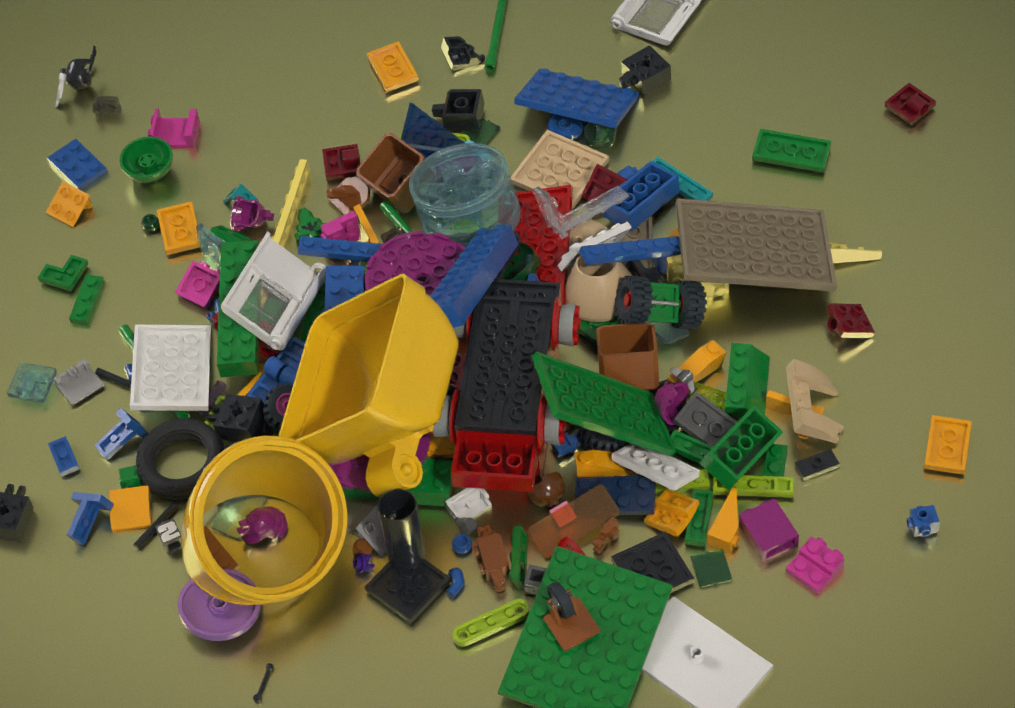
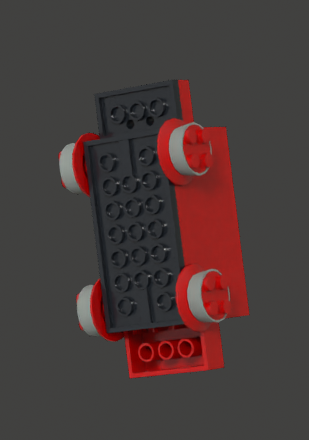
(502, 410)

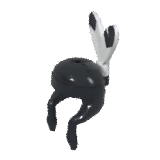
(75, 75)

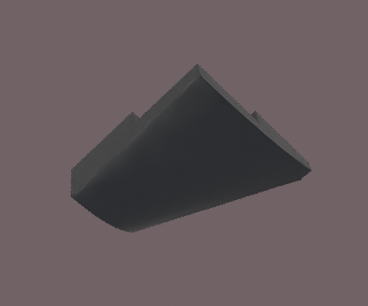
(459, 53)

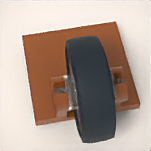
(568, 618)

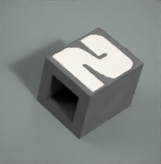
(169, 536)
(533, 579)

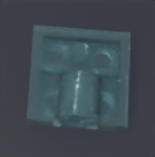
(209, 243)
(31, 382)

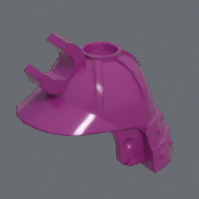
(248, 214)
(670, 398)
(263, 523)

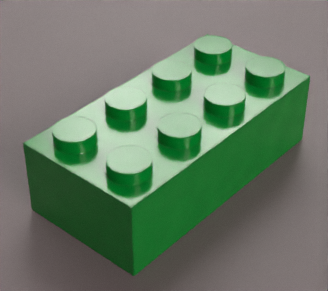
(741, 447)

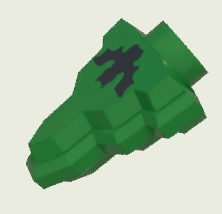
(307, 225)

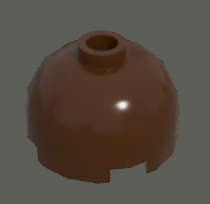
(548, 490)

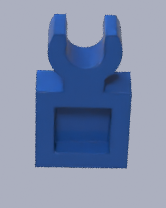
(569, 445)

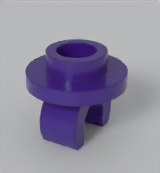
(360, 563)

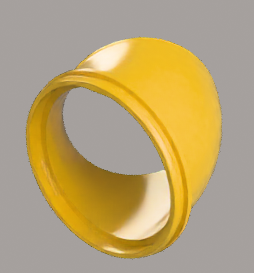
(274, 469)

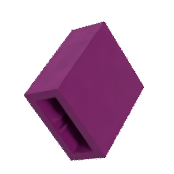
(768, 529)

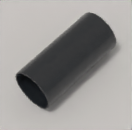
(401, 529)

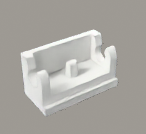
(468, 503)

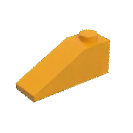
(702, 362)
(598, 464)
(724, 530)

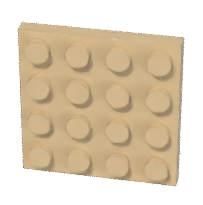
(558, 163)

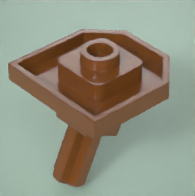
(349, 194)

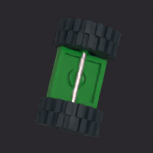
(675, 303)

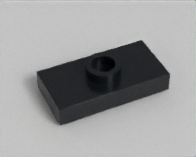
(817, 464)

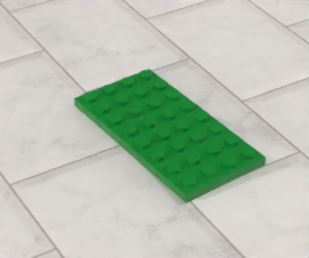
(602, 404)

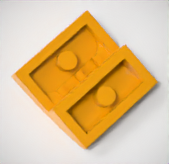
(130, 508)
(672, 512)

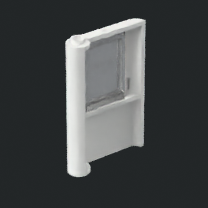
(276, 295)

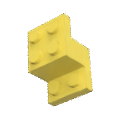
(675, 273)

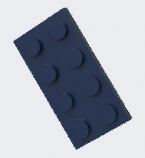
(630, 493)

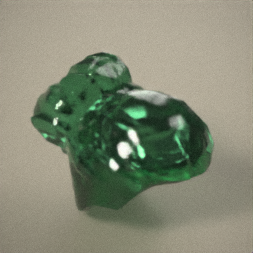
(599, 135)

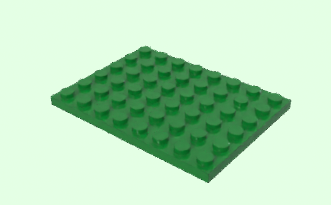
(606, 666)

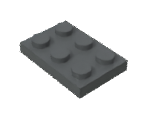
(704, 420)

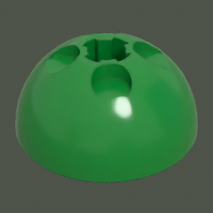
(146, 159)

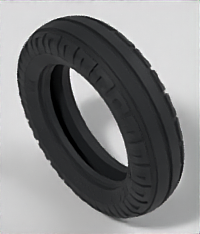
(163, 435)

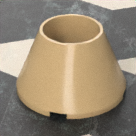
(594, 289)

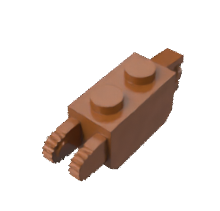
(493, 557)

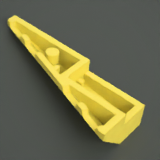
(842, 254)

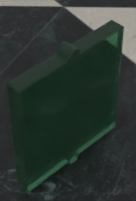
(485, 134)
(711, 568)

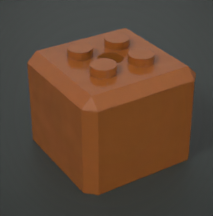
(387, 167)
(629, 354)

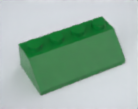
(746, 380)

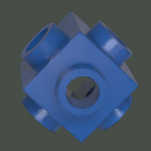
(923, 521)

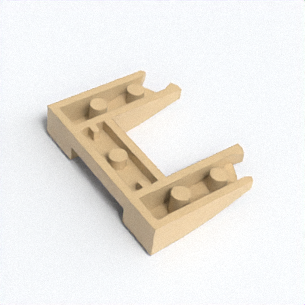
(800, 379)

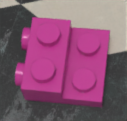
(342, 228)
(199, 284)
(816, 564)

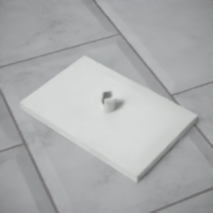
(171, 368)
(702, 660)

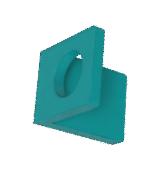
(241, 191)

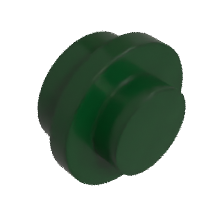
(150, 222)

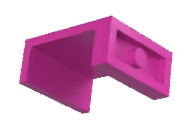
(175, 131)

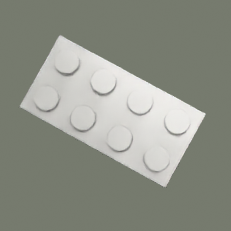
(613, 235)
(656, 466)

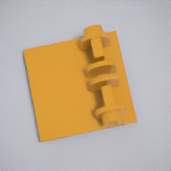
(68, 204)

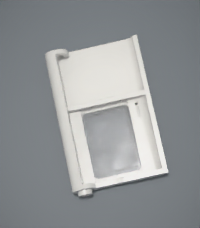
(654, 19)

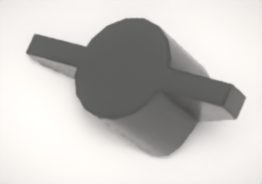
(684, 376)
(467, 526)

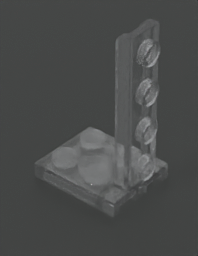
(584, 213)

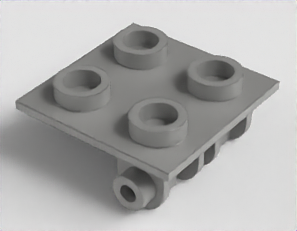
(78, 382)
(371, 531)

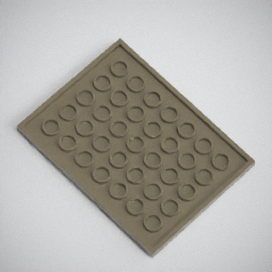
(755, 245)

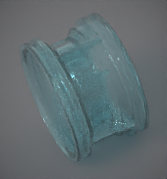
(464, 192)

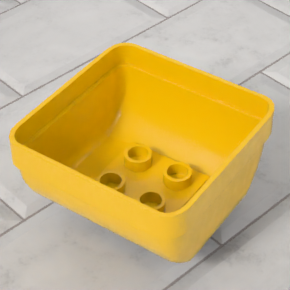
(374, 381)

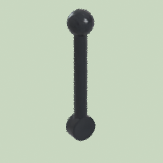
(257, 697)

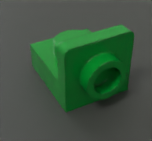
(129, 477)

